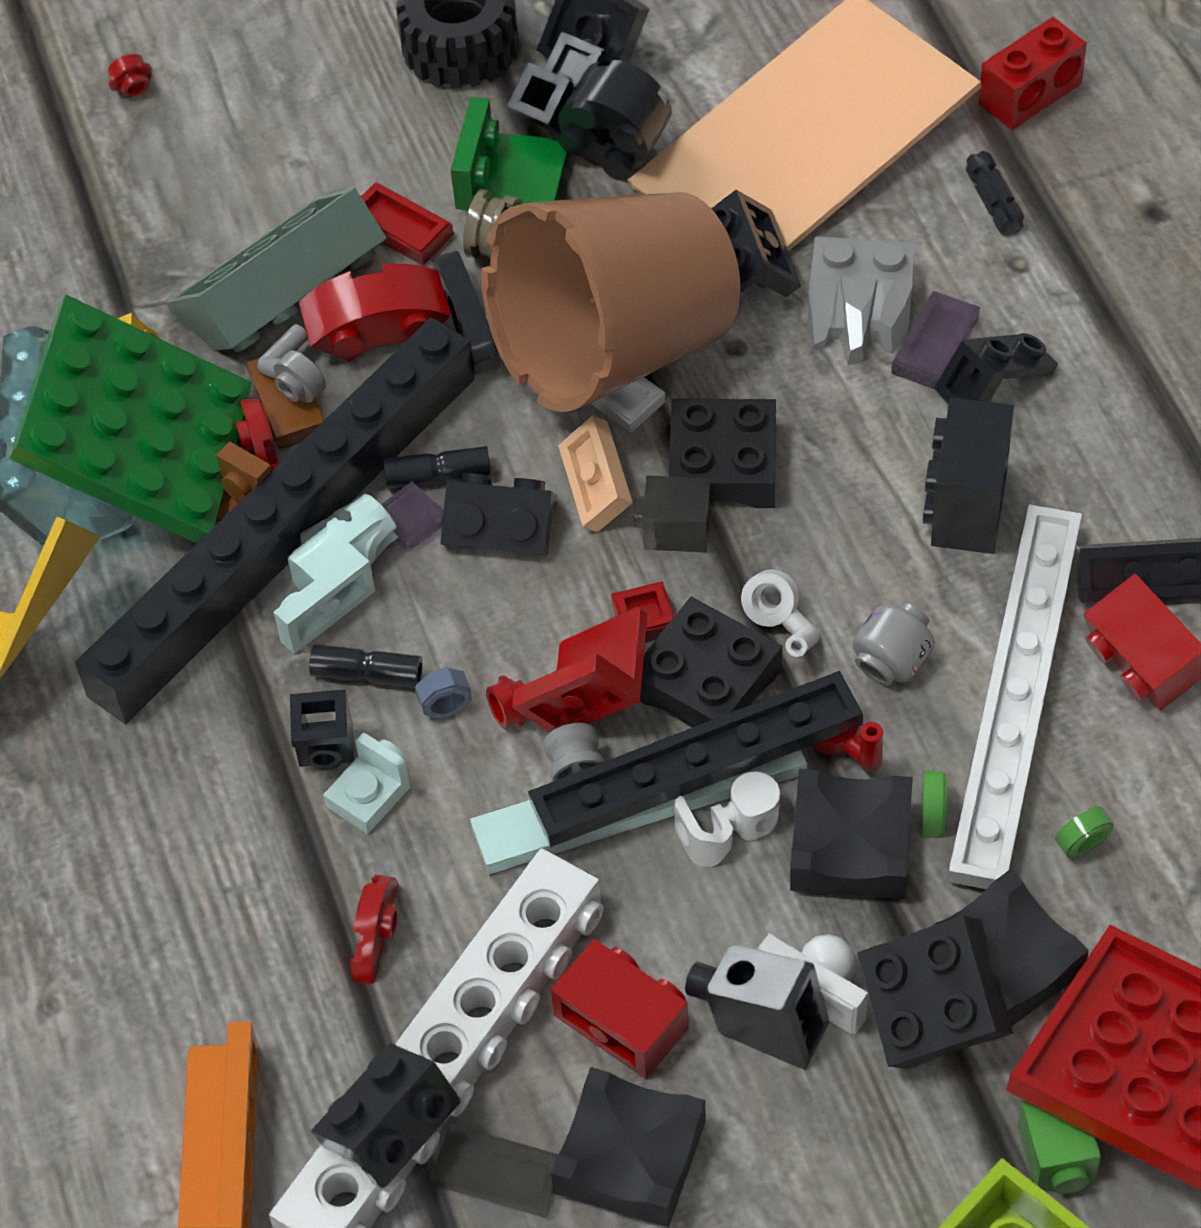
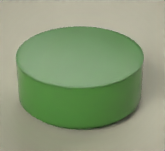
(1084, 832)

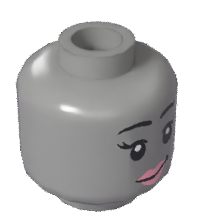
(893, 643)

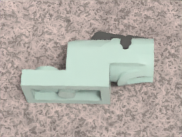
(333, 570)

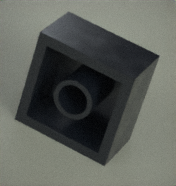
(968, 475)

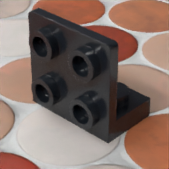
(757, 244)

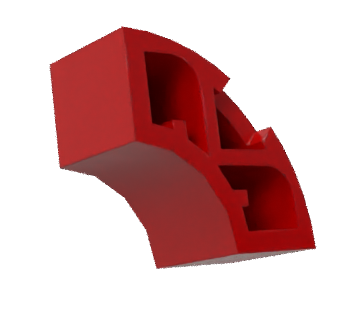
(372, 309)

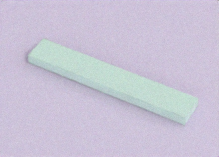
(515, 836)

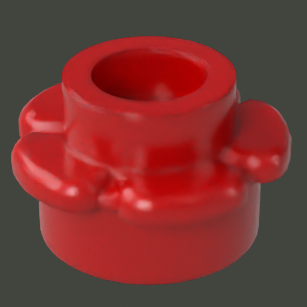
(129, 75)
(500, 702)

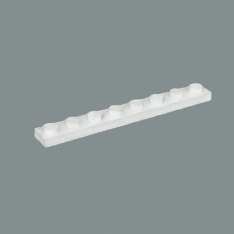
(1015, 698)

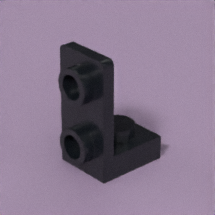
(984, 362)

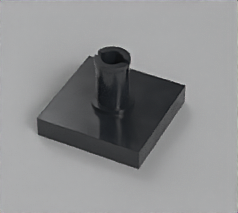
(604, 23)

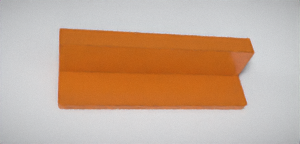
(220, 1132)

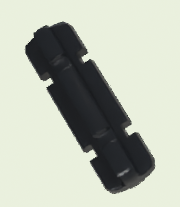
(994, 193)

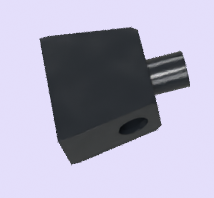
(764, 1002)

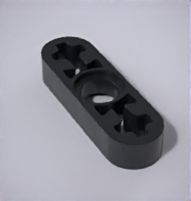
(467, 311)

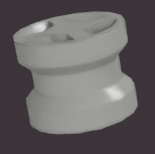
(572, 749)

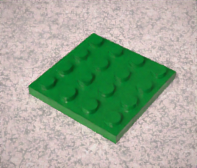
(130, 420)

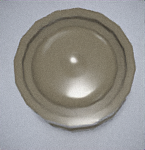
(479, 220)

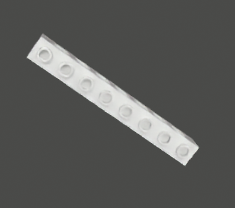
(543, 891)

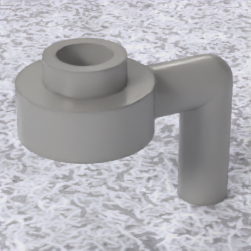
(293, 372)

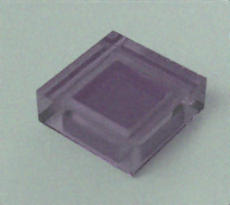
(414, 516)

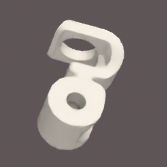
(750, 813)

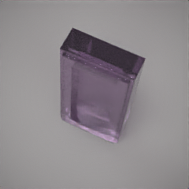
(934, 339)

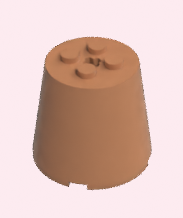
(606, 291)

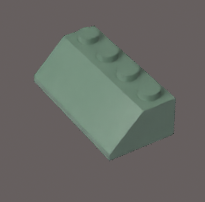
(279, 271)

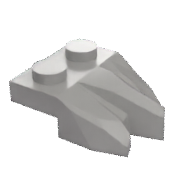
(860, 294)

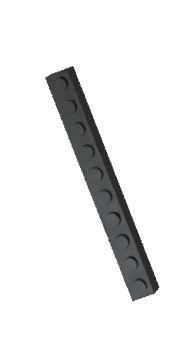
(265, 527)

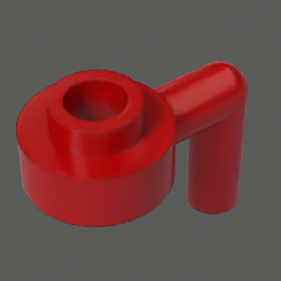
(861, 744)

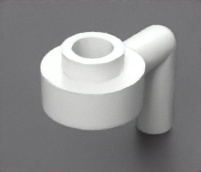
(763, 613)

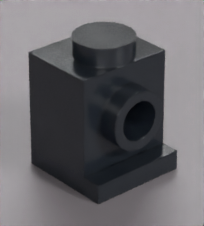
(324, 742)

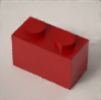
(1146, 643)
(621, 1007)

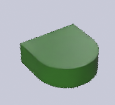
(934, 803)

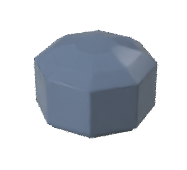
(443, 692)

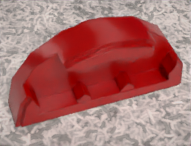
(256, 432)
(375, 921)

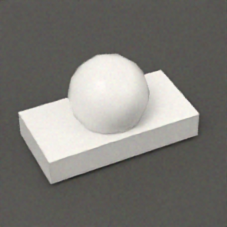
(834, 968)

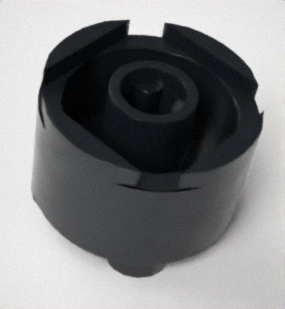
(614, 117)

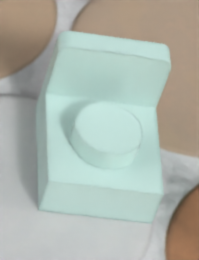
(369, 784)

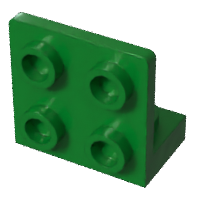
(502, 161)

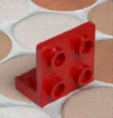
(594, 675)

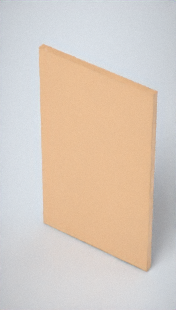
(816, 120)

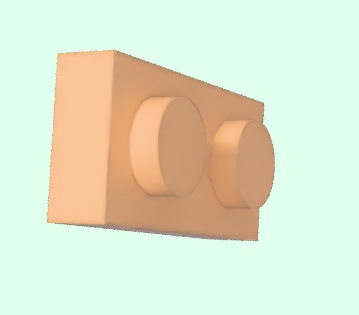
(595, 474)

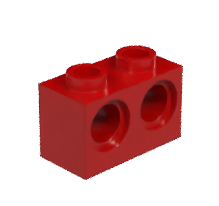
(1032, 73)

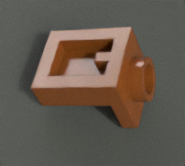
(239, 475)

